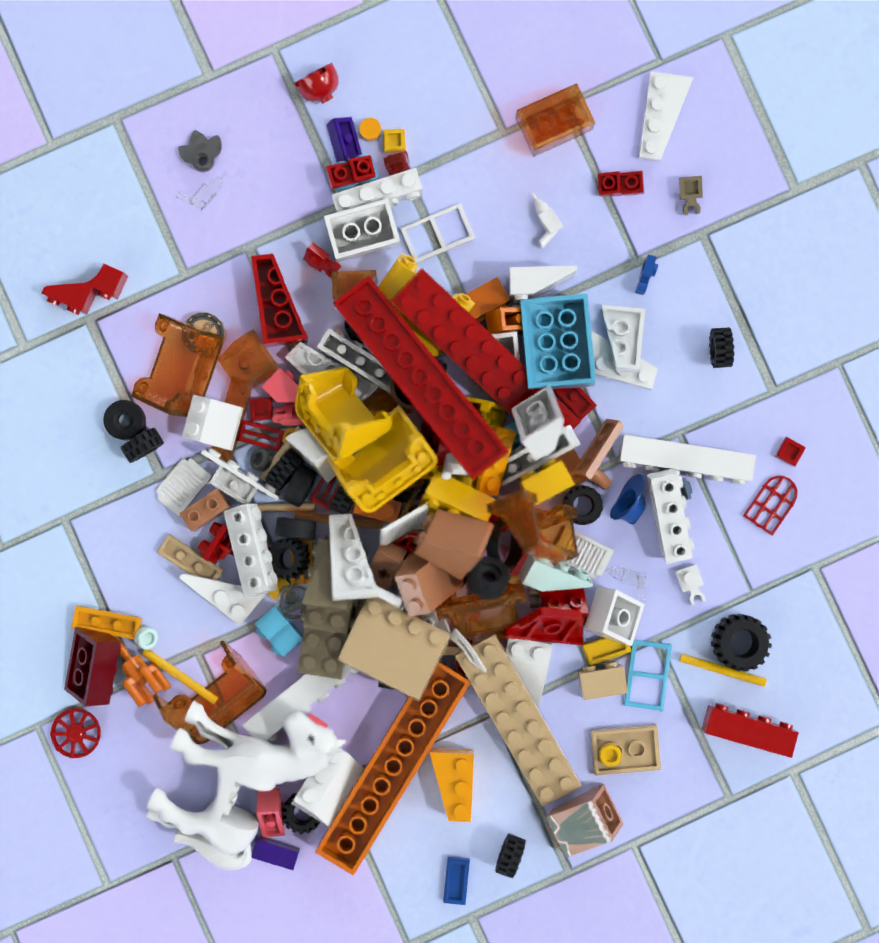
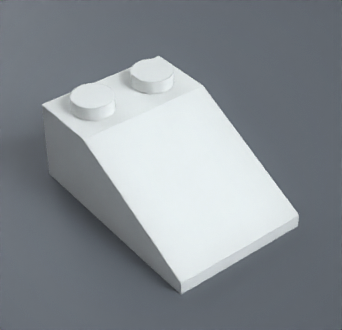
(535, 281)
(531, 663)

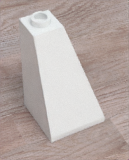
(312, 453)

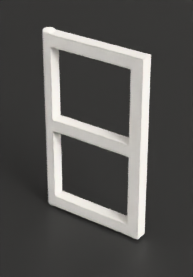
(431, 218)

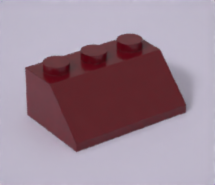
(92, 666)

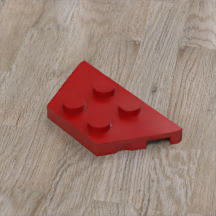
(548, 625)

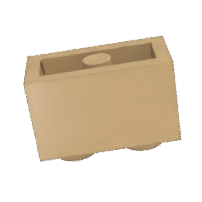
(602, 681)

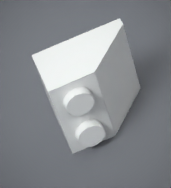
(212, 422)
(614, 615)

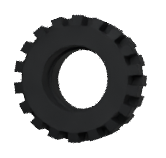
(759, 645)

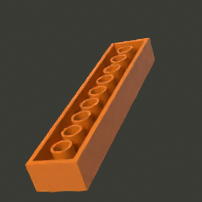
(391, 769)

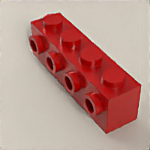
(750, 731)

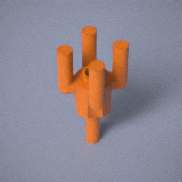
(138, 675)

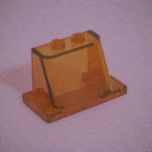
(538, 531)
(481, 617)

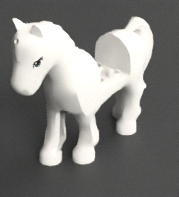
(249, 761)

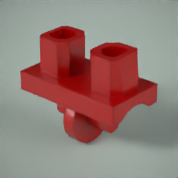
(219, 546)

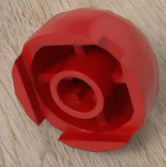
(319, 84)

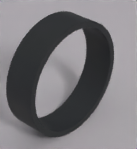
(492, 545)

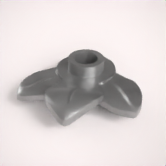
(199, 149)

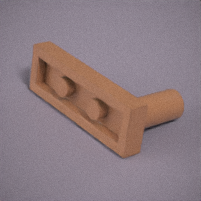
(597, 450)

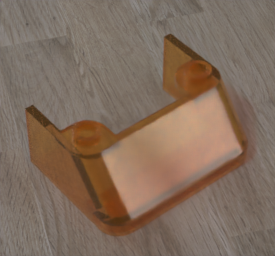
(237, 692)

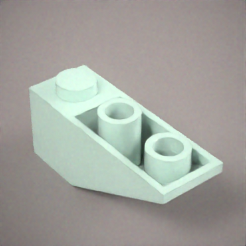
(552, 576)

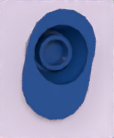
(630, 502)

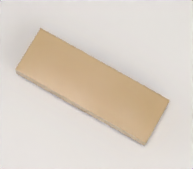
(188, 559)

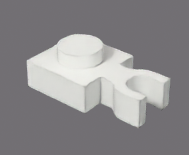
(689, 580)

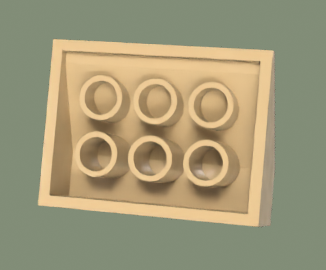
(394, 647)

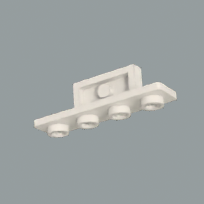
(234, 481)

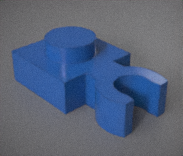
(649, 269)

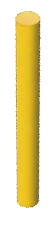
(690, 660)
(180, 676)

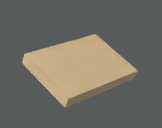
(638, 749)

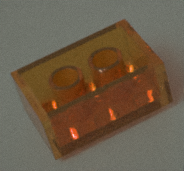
(555, 120)

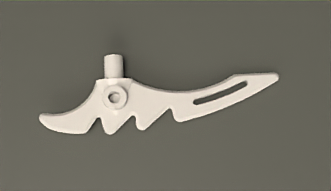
(442, 624)

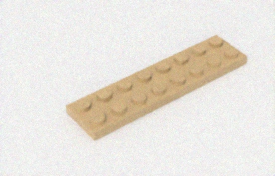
(519, 721)

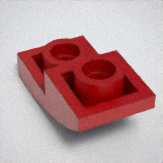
(350, 172)
(621, 183)

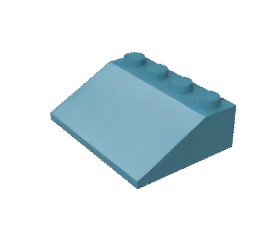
(558, 342)

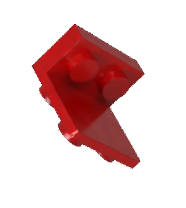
(566, 599)

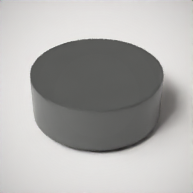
(261, 459)

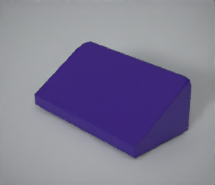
(343, 139)
(275, 853)

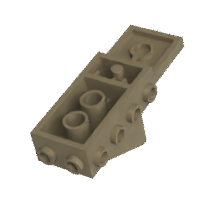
(324, 619)

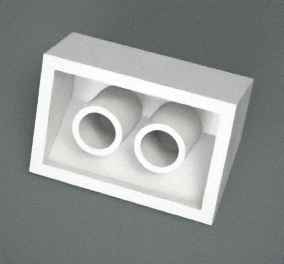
(362, 230)
(539, 422)
(327, 791)

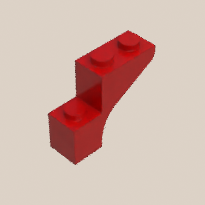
(81, 295)

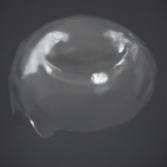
(290, 600)

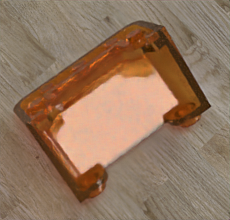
(181, 366)

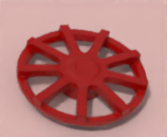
(75, 733)

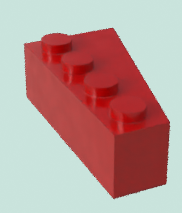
(276, 309)

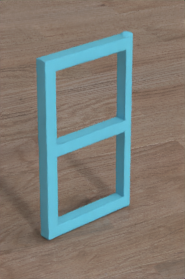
(664, 677)

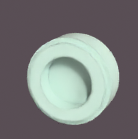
(146, 638)

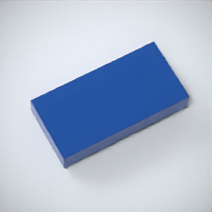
(456, 880)

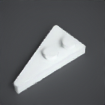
(224, 596)

